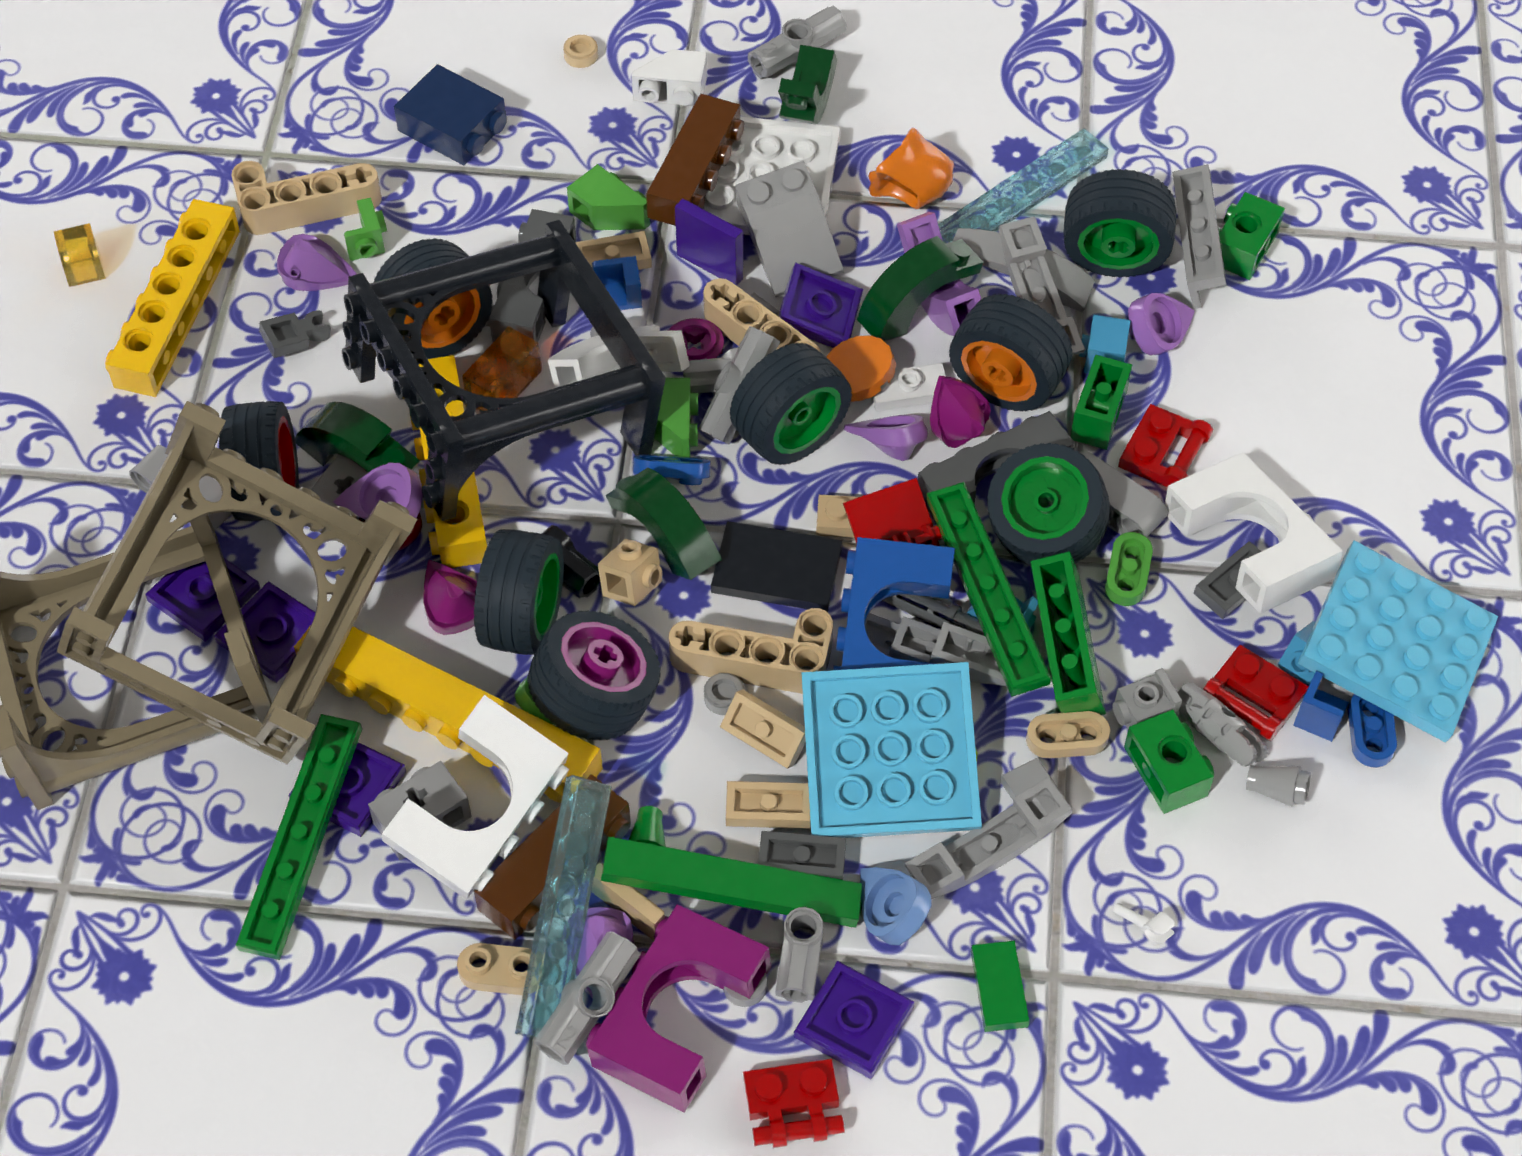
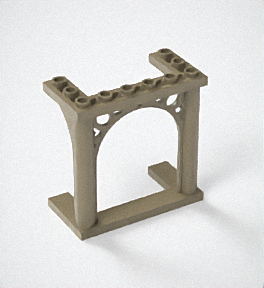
(189, 459)
(34, 595)

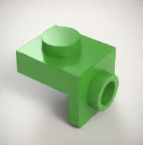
(366, 240)

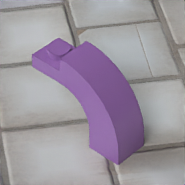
(950, 302)

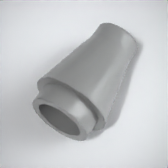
(1280, 783)

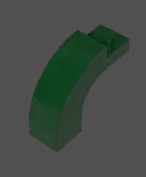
(808, 91)
(910, 280)
(354, 434)
(669, 520)

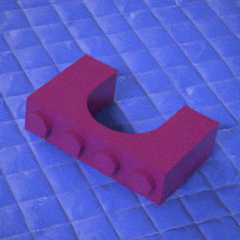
(683, 950)

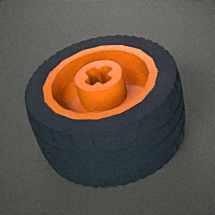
(455, 320)
(1011, 352)

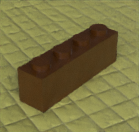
(695, 157)
(517, 887)

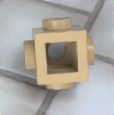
(630, 572)

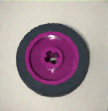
(593, 675)

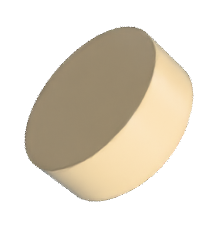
(580, 51)

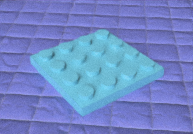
(1399, 641)
(891, 751)

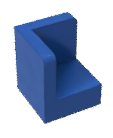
(621, 280)
(1320, 711)

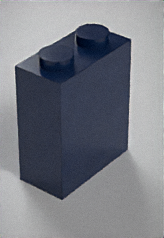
(450, 114)

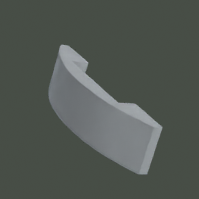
(1030, 273)
(1070, 280)
(995, 844)

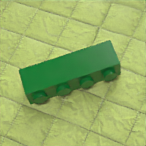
(1067, 634)

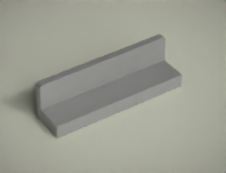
(1199, 230)

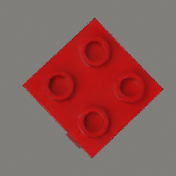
(893, 515)

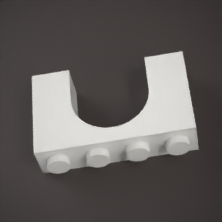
(1243, 491)
(464, 857)

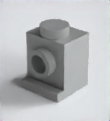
(1146, 699)

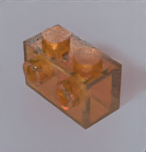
(504, 367)

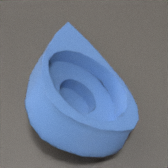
(893, 904)

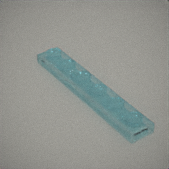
(1028, 186)
(564, 901)

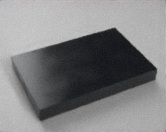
(777, 566)

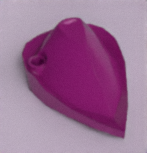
(957, 412)
(448, 599)

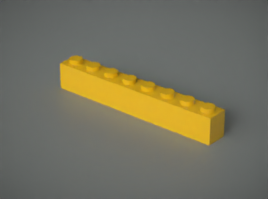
(436, 700)

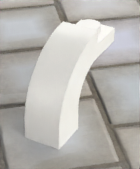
(593, 358)

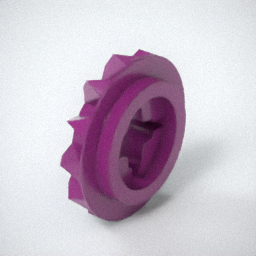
(703, 331)

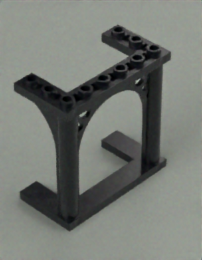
(467, 440)

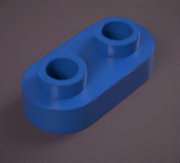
(687, 469)
(1371, 731)

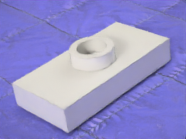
(909, 387)

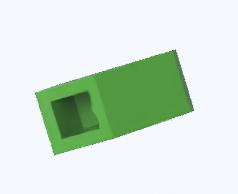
(607, 202)
(674, 418)

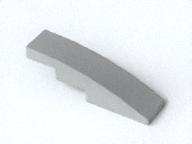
(928, 644)

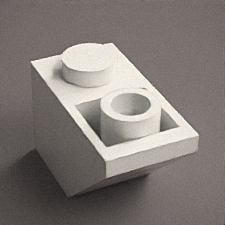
(671, 78)

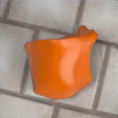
(913, 172)

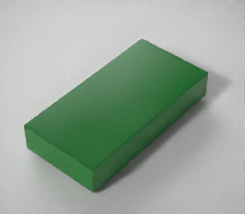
(999, 986)

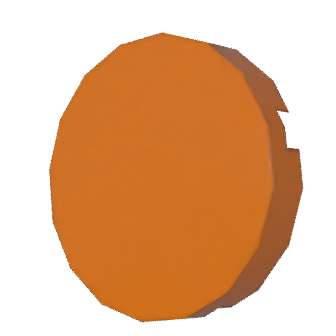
(865, 364)

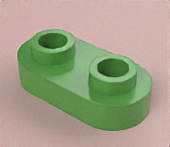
(1129, 571)

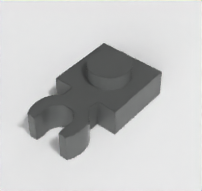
(290, 335)

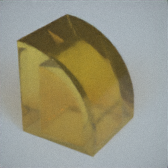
(79, 254)

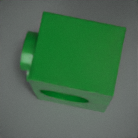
(1248, 233)
(1101, 402)
(1169, 783)

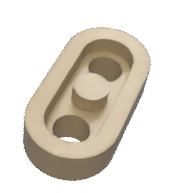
(1066, 733)
(499, 970)

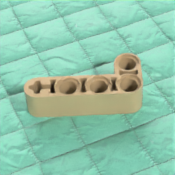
(303, 198)
(731, 307)
(691, 639)

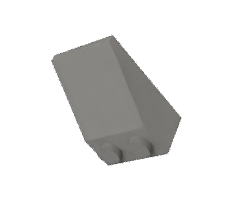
(787, 224)

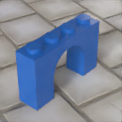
(883, 571)

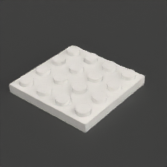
(768, 147)

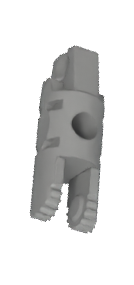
(1220, 726)

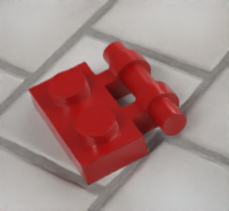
(790, 1091)

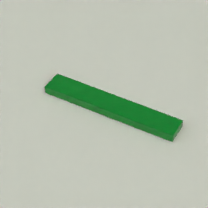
(988, 590)
(299, 837)
(729, 881)

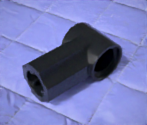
(580, 574)

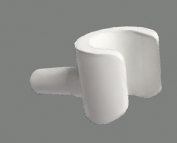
(1155, 930)

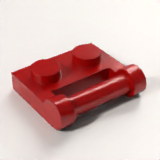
(1155, 439)
(1260, 684)

